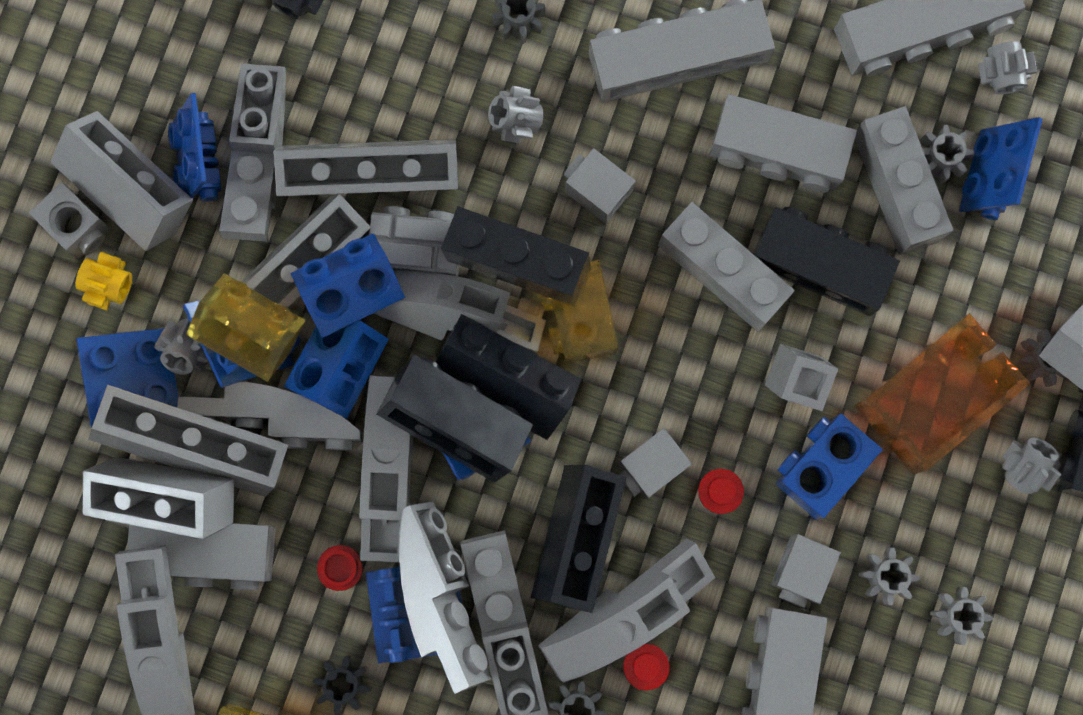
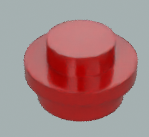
(721, 491)
(339, 568)
(646, 667)

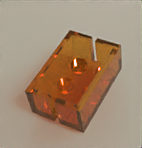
(942, 395)

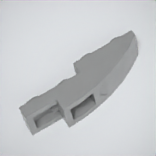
(253, 137)
(438, 299)
(288, 414)
(384, 478)
(429, 582)
(630, 617)
(503, 625)
(151, 634)

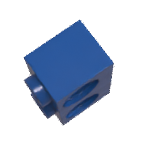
(350, 292)
(337, 366)
(834, 473)

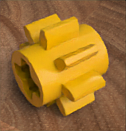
(103, 281)

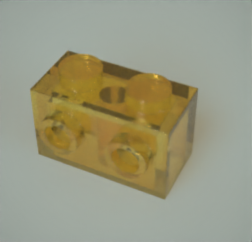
(245, 327)
(588, 327)

